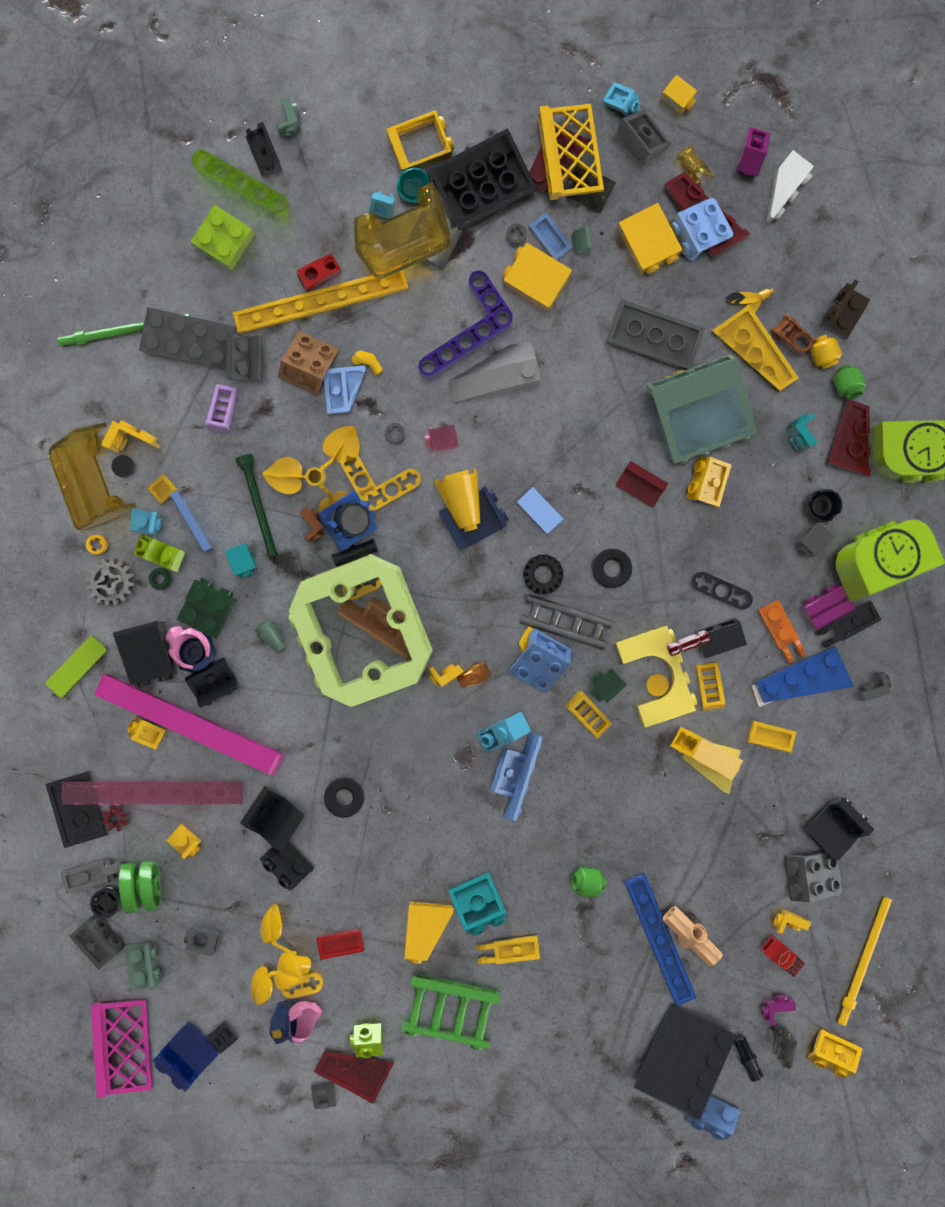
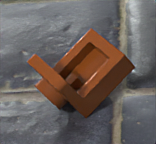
(313, 519)

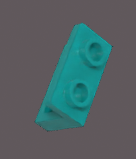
(801, 436)

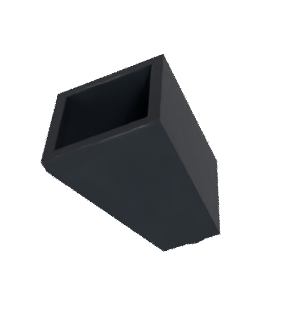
(145, 653)

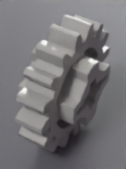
(106, 573)

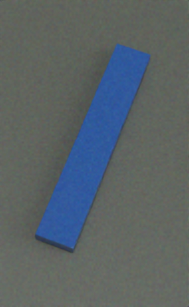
(660, 939)

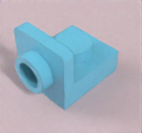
(622, 99)
(145, 522)

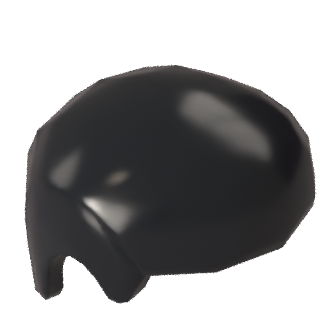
(824, 505)

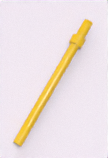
(849, 1002)

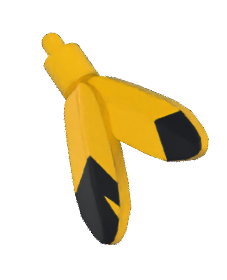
(749, 298)

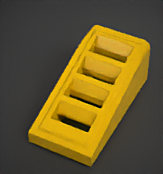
(718, 685)
(574, 701)

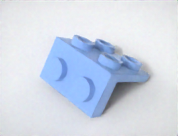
(700, 228)

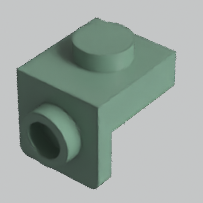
(291, 110)

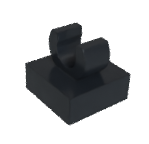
(222, 1037)

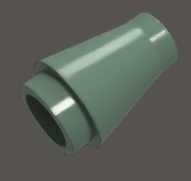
(270, 635)

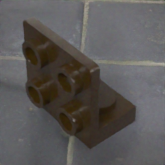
(847, 311)

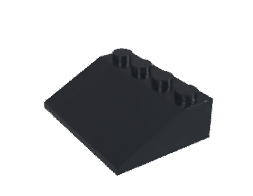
(482, 179)
(685, 1062)

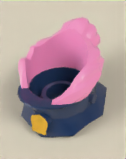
(190, 649)
(294, 1022)

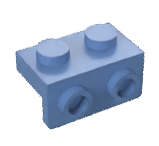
(717, 1119)

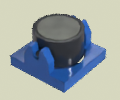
(349, 520)

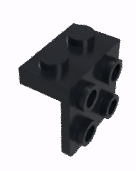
(273, 818)
(838, 827)

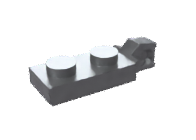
(89, 875)

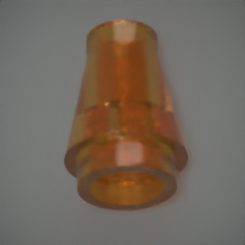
(474, 675)

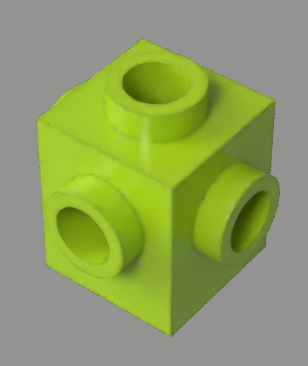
(367, 1040)

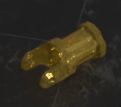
(693, 164)

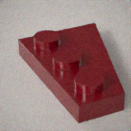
(538, 168)
(851, 444)
(355, 1074)

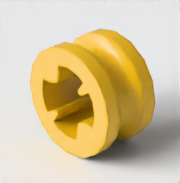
(103, 542)

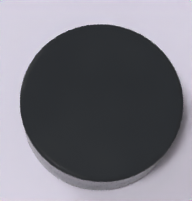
(123, 466)

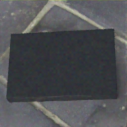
(76, 821)

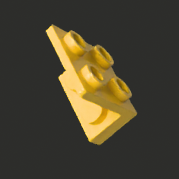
(116, 436)

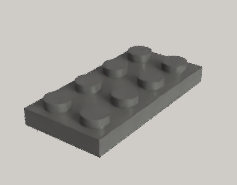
(655, 335)
(185, 338)

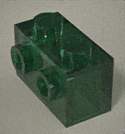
(606, 685)

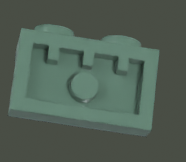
(142, 965)

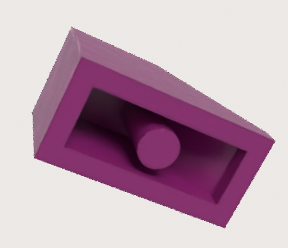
(753, 151)

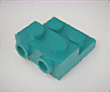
(478, 904)

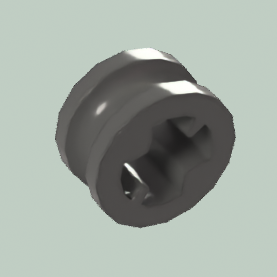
(522, 231)
(389, 429)

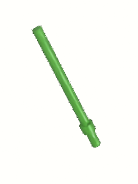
(82, 337)

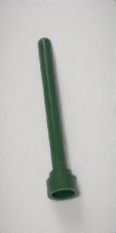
(246, 464)

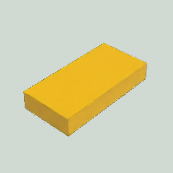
(772, 736)

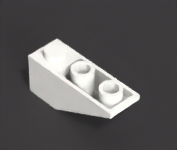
(789, 176)

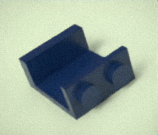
(490, 517)

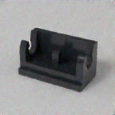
(263, 150)
(724, 637)

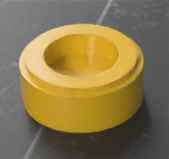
(657, 684)

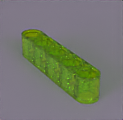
(233, 177)

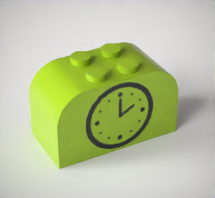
(910, 450)
(887, 557)

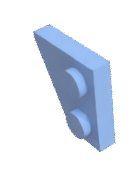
(342, 387)

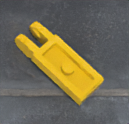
(510, 950)

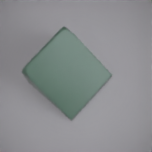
(582, 240)

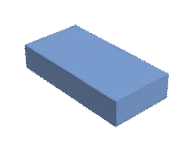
(550, 236)

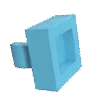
(382, 205)

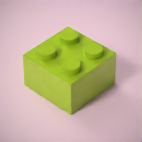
(222, 238)

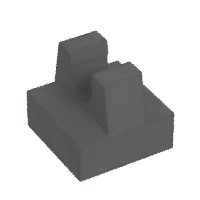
(324, 1095)

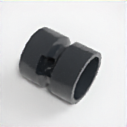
(106, 902)

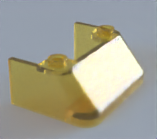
(82, 480)

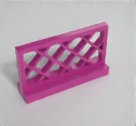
(100, 1048)

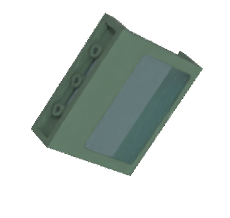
(703, 409)

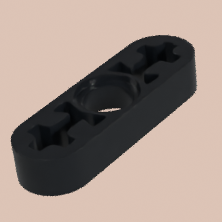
(734, 602)

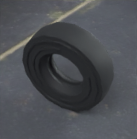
(598, 568)
(343, 811)

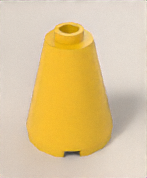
(461, 497)

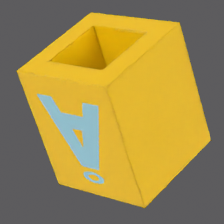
(679, 95)

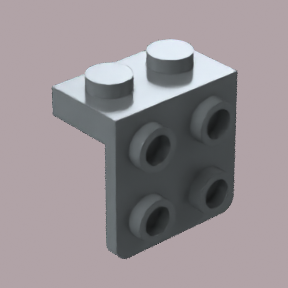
(813, 877)

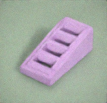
(218, 427)

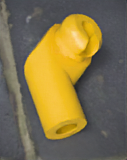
(369, 359)

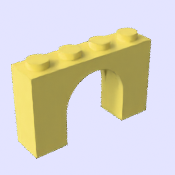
(677, 699)

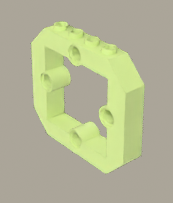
(322, 663)

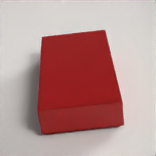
(340, 944)

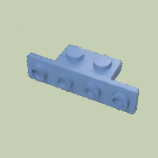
(514, 775)

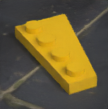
(753, 343)

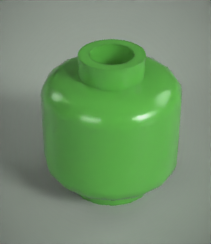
(849, 382)
(588, 882)

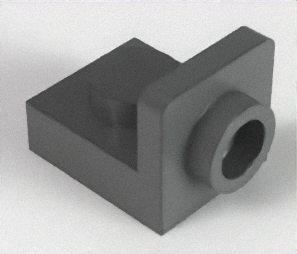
(873, 691)

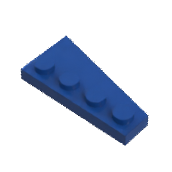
(810, 676)

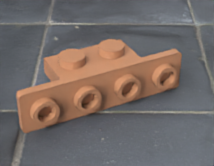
(374, 622)

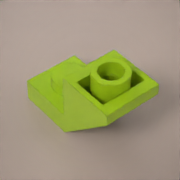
(159, 552)

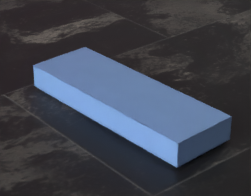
(191, 521)

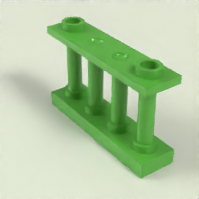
(465, 994)

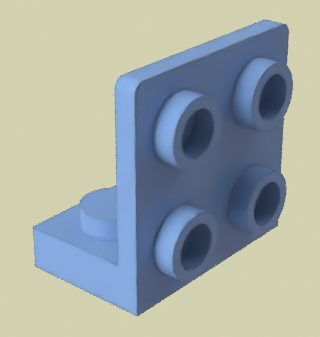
(541, 661)

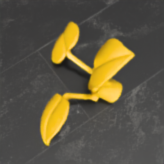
(286, 472)
(289, 966)

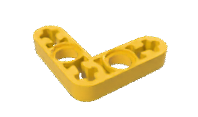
(370, 488)

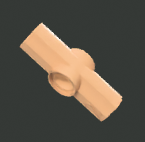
(692, 936)

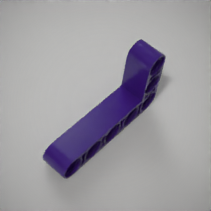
(471, 333)

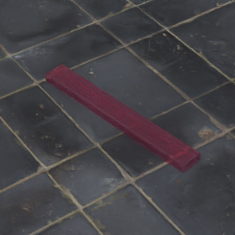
(152, 792)

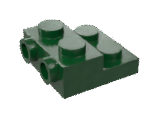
(207, 608)

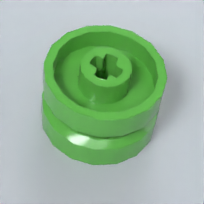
(140, 887)

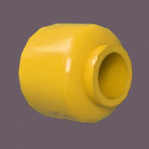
(825, 351)

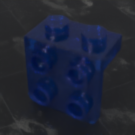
(185, 1057)

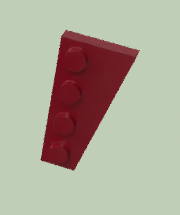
(687, 194)

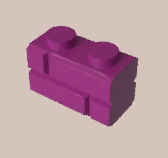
(827, 607)

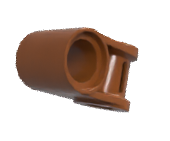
(791, 334)

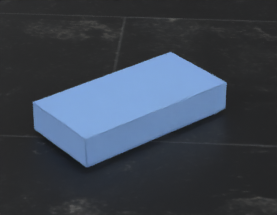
(540, 510)

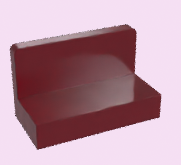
(641, 484)

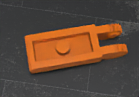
(781, 629)

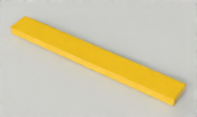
(318, 301)

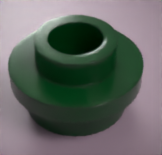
(153, 578)

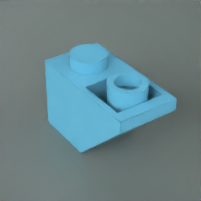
(503, 732)

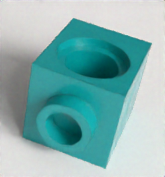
(241, 560)

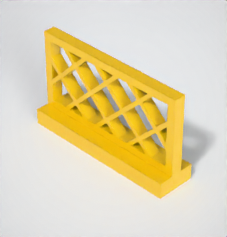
(552, 158)

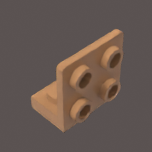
(307, 362)

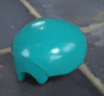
(410, 182)

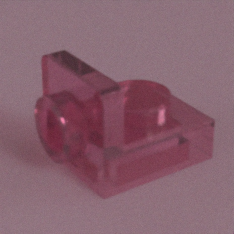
(442, 438)

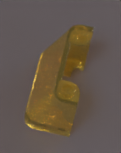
(404, 238)

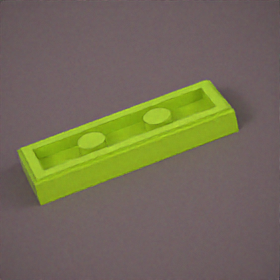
(76, 666)

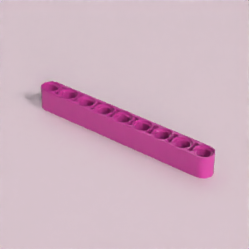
(188, 724)

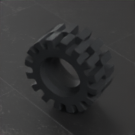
(529, 574)

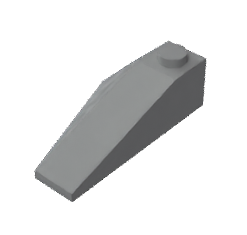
(502, 372)

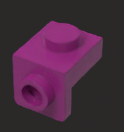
(780, 1004)

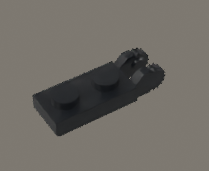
(851, 623)

